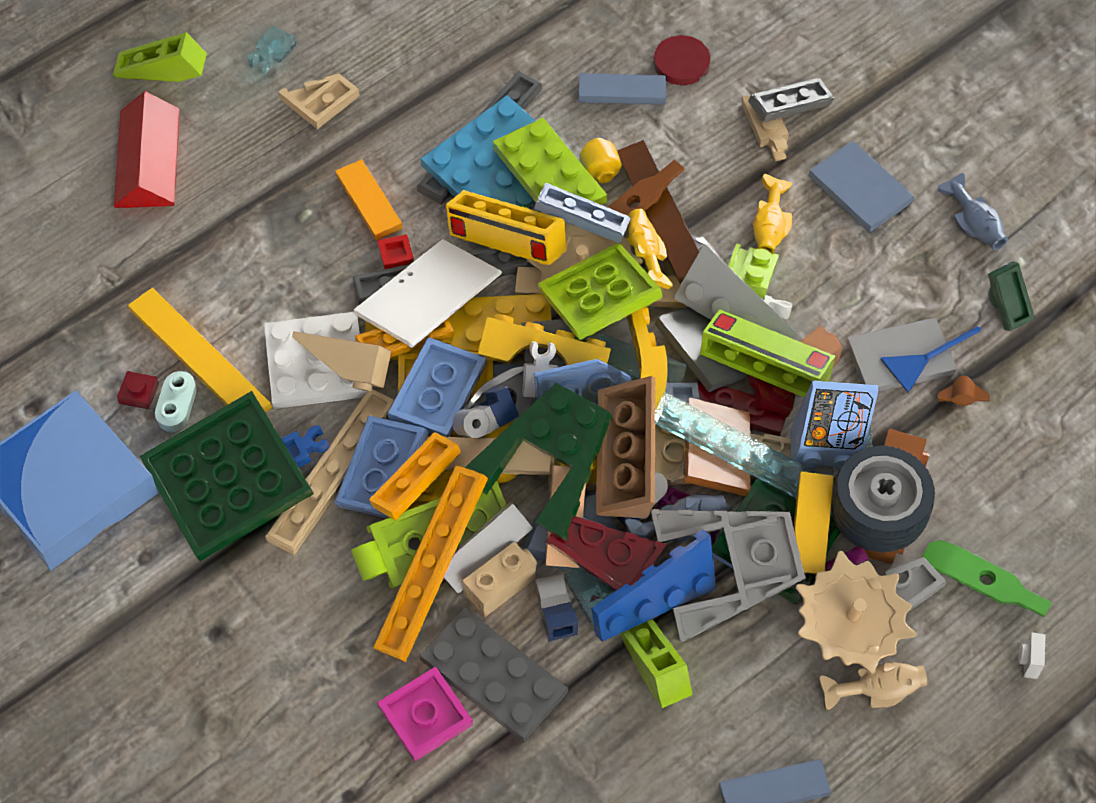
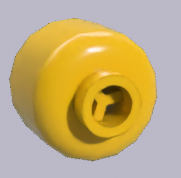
(600, 159)

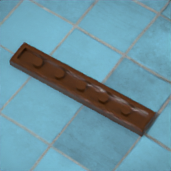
(664, 214)

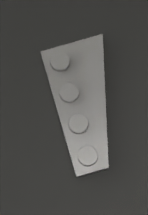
(716, 286)

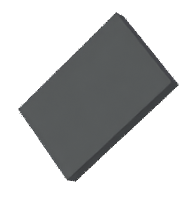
(684, 333)

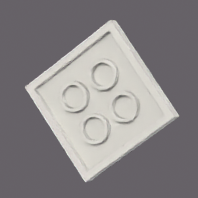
(297, 374)

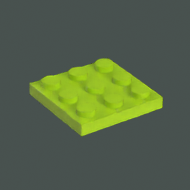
(600, 290)

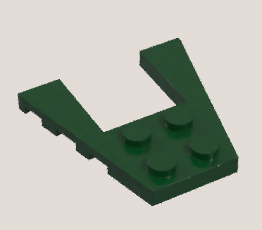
(566, 430)

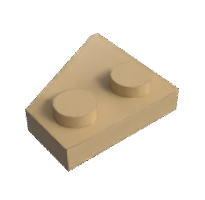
(320, 99)

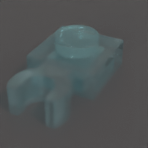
(272, 46)

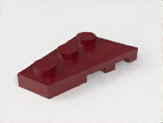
(606, 552)

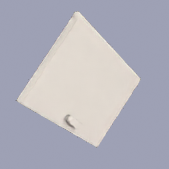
(427, 292)

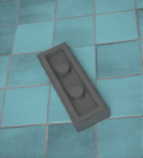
(790, 99)

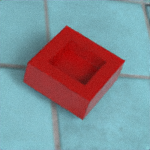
(395, 251)

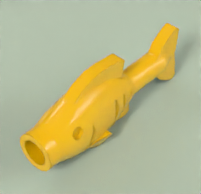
(770, 222)
(648, 246)

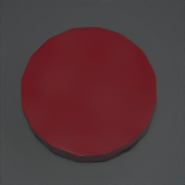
(682, 59)

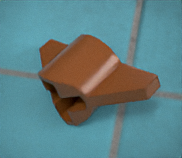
(963, 392)

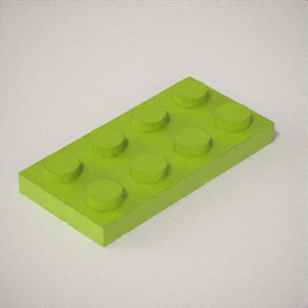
(540, 157)

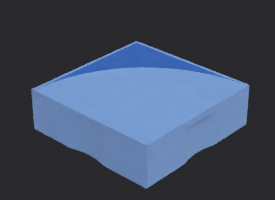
(68, 479)

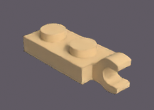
(768, 133)

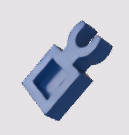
(302, 447)

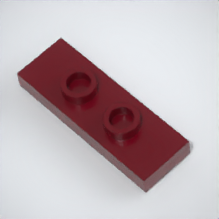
(760, 418)

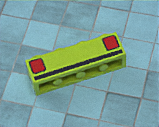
(765, 353)

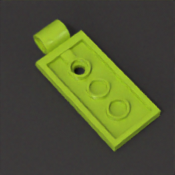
(390, 548)

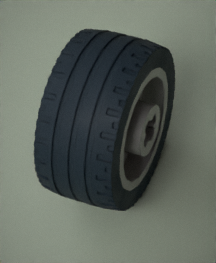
(882, 498)

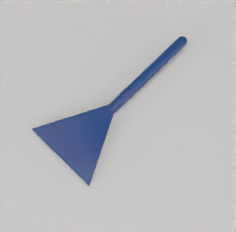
(908, 368)

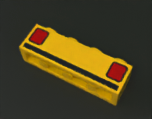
(506, 227)

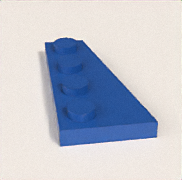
(659, 589)

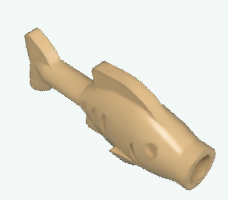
(884, 687)

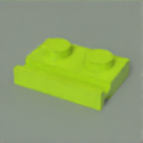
(754, 267)

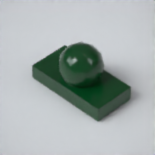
(1010, 296)

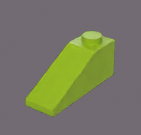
(163, 60)
(658, 663)

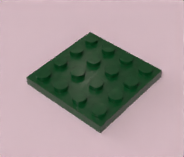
(226, 475)

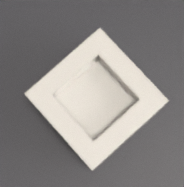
(1033, 655)

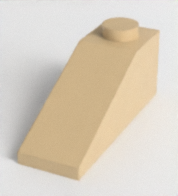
(351, 360)

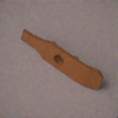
(647, 190)

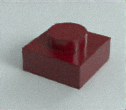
(137, 390)

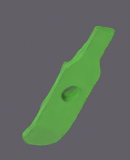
(968, 569)

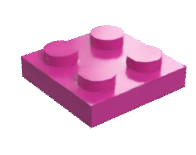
(425, 714)

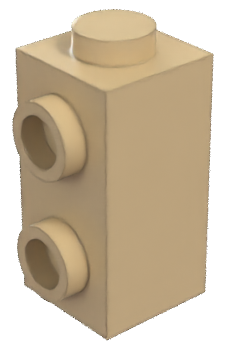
(500, 579)

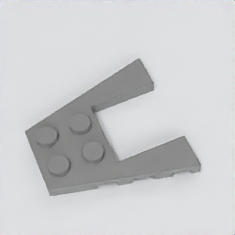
(761, 554)

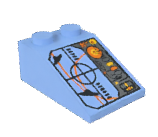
(832, 423)

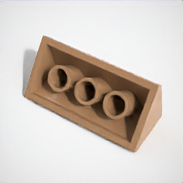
(628, 450)

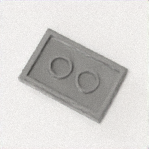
(901, 340)

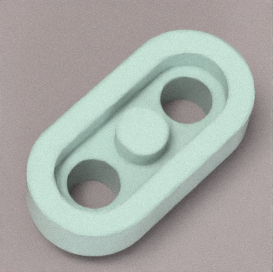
(176, 399)

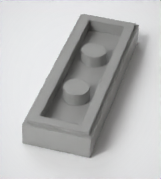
(485, 543)

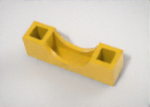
(505, 340)

